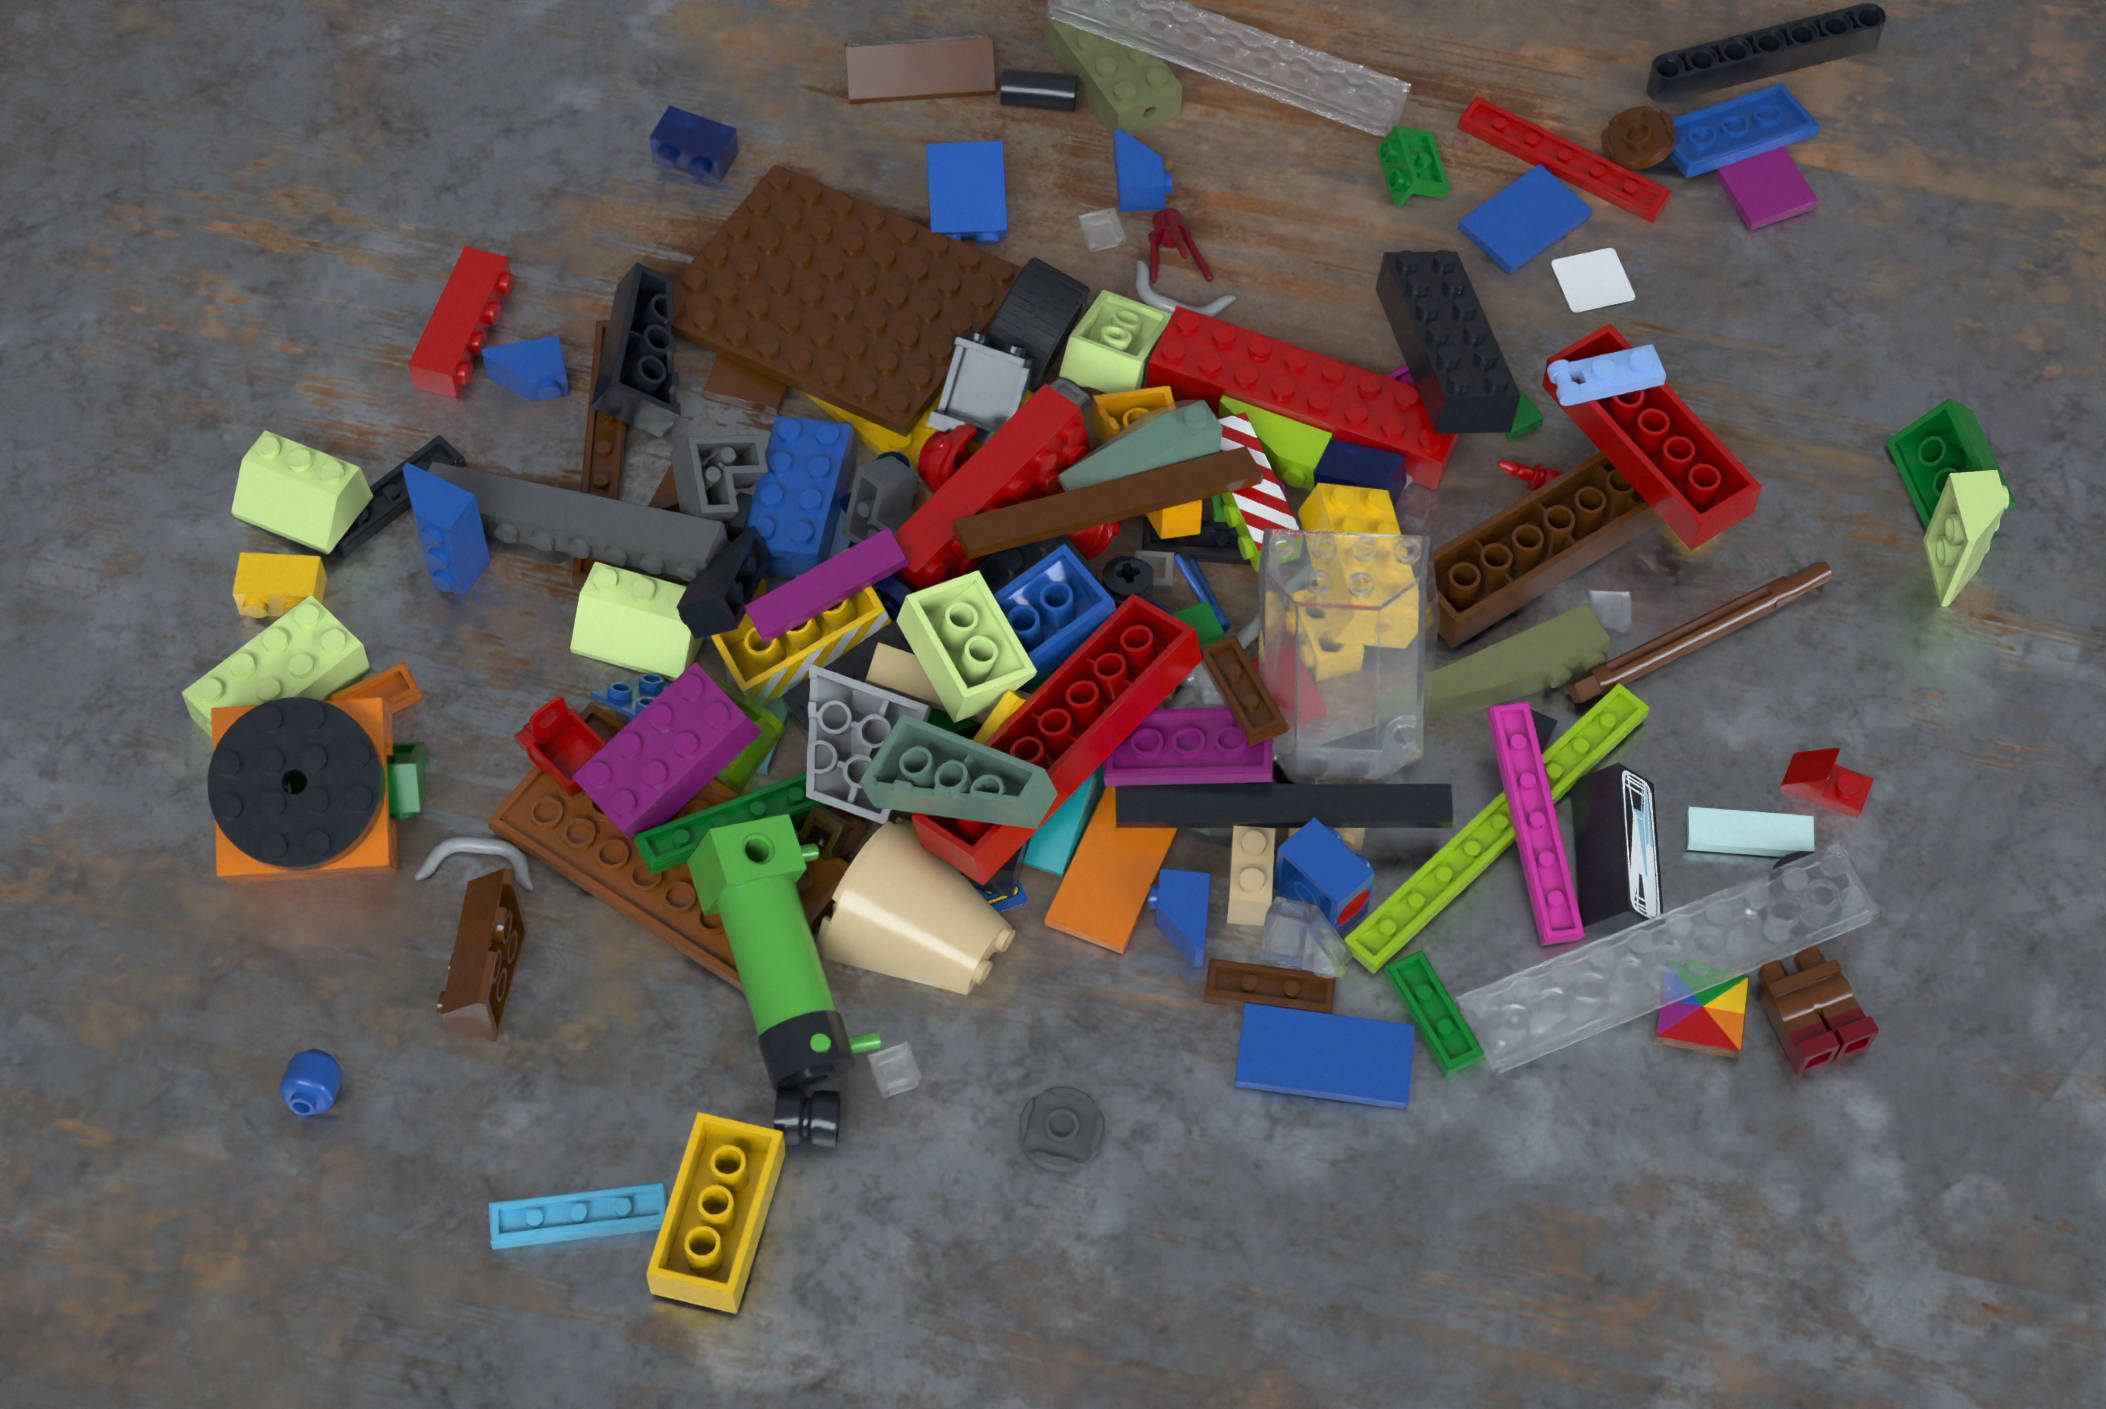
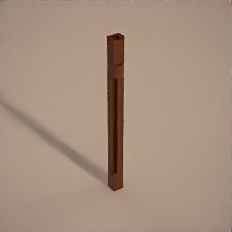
(1698, 632)

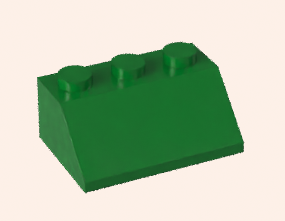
(1937, 445)
(405, 780)

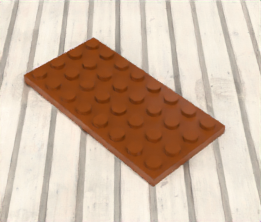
(595, 855)

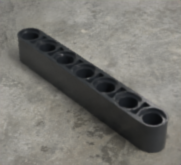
(1765, 52)

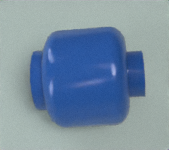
(311, 1082)

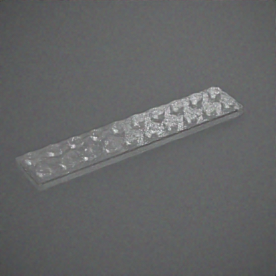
(1244, 58)
(1667, 958)

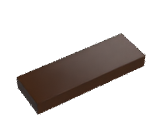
(1243, 691)
(1241, 983)

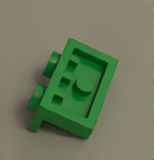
(1412, 164)

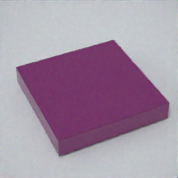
(1766, 188)

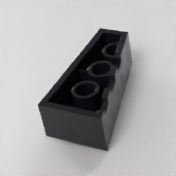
(637, 360)

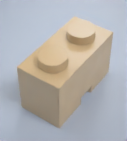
(1250, 875)

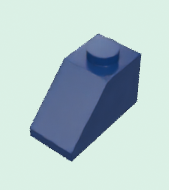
(1139, 175)
(529, 368)
(1182, 910)

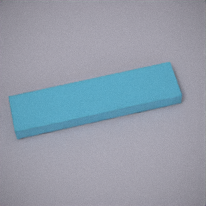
(577, 1215)

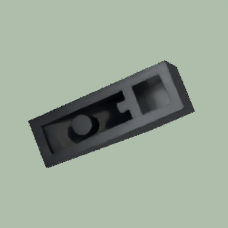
(722, 589)

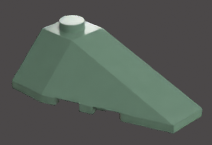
(1151, 442)

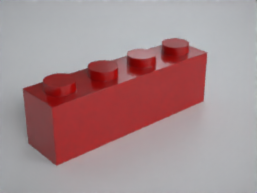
(461, 322)

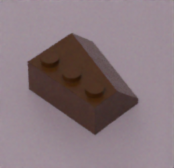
(484, 957)

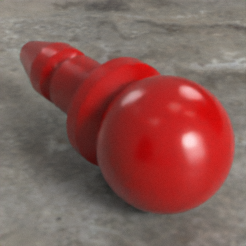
(1535, 476)

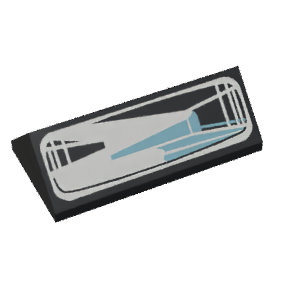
(1615, 850)

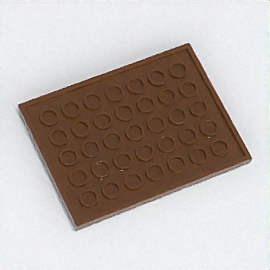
(838, 298)

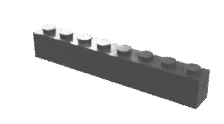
(590, 524)

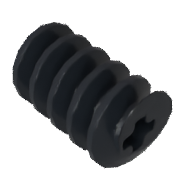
(1128, 576)

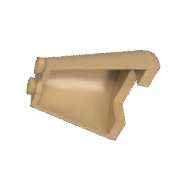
(912, 916)

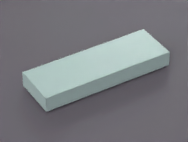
(1748, 832)

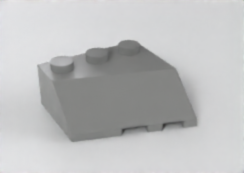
(844, 736)

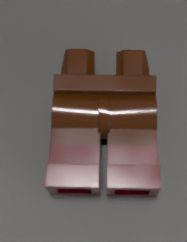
(1814, 1011)

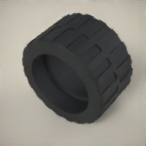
(1039, 314)

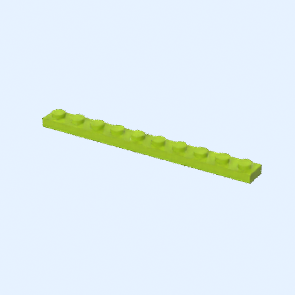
(1490, 833)

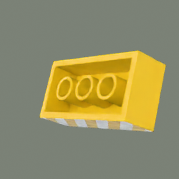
(778, 666)

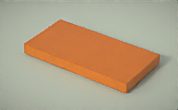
(1109, 878)

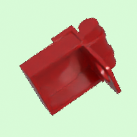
(559, 743)

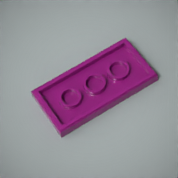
(1188, 749)

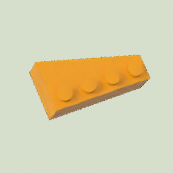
(1117, 411)

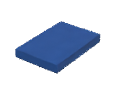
(1524, 219)

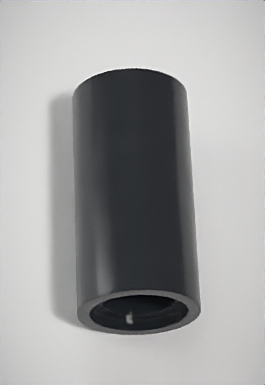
(1038, 90)

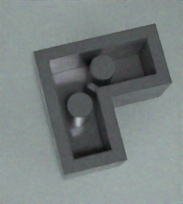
(712, 468)
(879, 498)

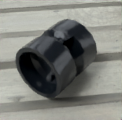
(808, 1117)

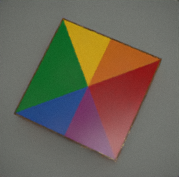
(1707, 1020)

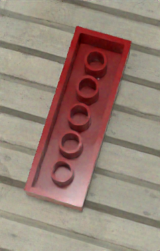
(1662, 450)
(1009, 469)

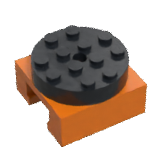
(329, 827)

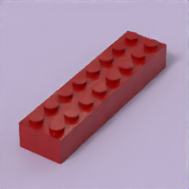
(1215, 358)
(1075, 723)

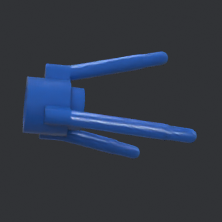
(1200, 588)

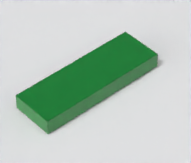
(1433, 1013)

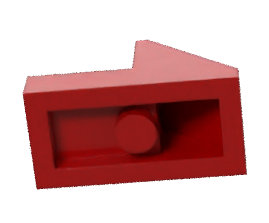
(1821, 781)

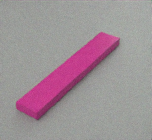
(1535, 823)

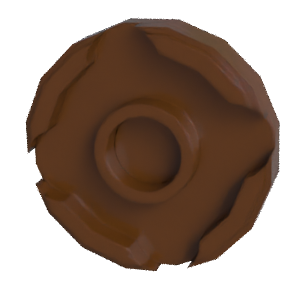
(1639, 138)

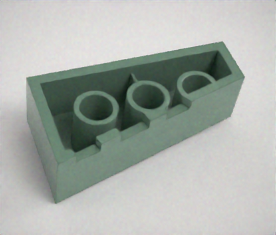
(955, 777)

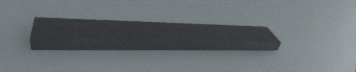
(1284, 805)

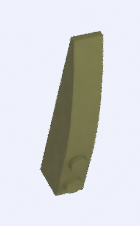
(1521, 664)

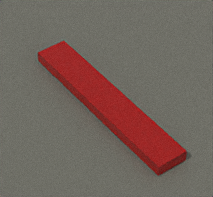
(1564, 159)

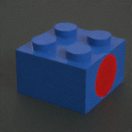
(1325, 873)

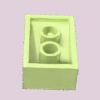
(1113, 344)

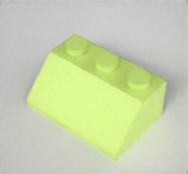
(299, 492)
(1963, 529)
(633, 623)
(964, 644)

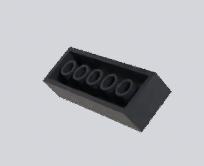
(1447, 342)

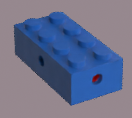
(801, 494)

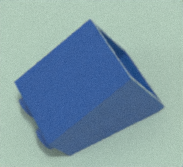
(967, 191)

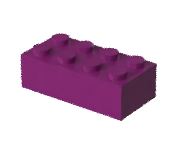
(666, 753)

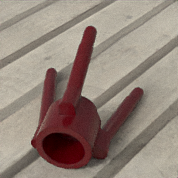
(1172, 233)

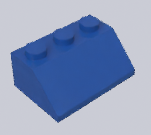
(448, 530)
(1054, 609)

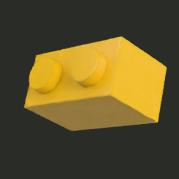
(276, 583)

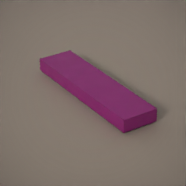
(826, 585)

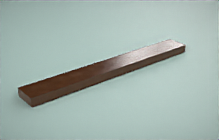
(602, 454)
(1106, 502)

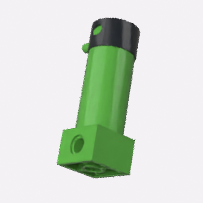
(751, 881)

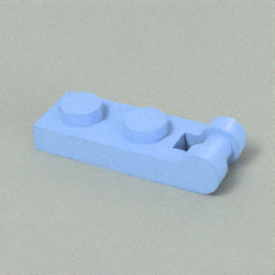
(1606, 375)

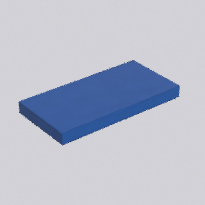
(1739, 130)
(1325, 1056)

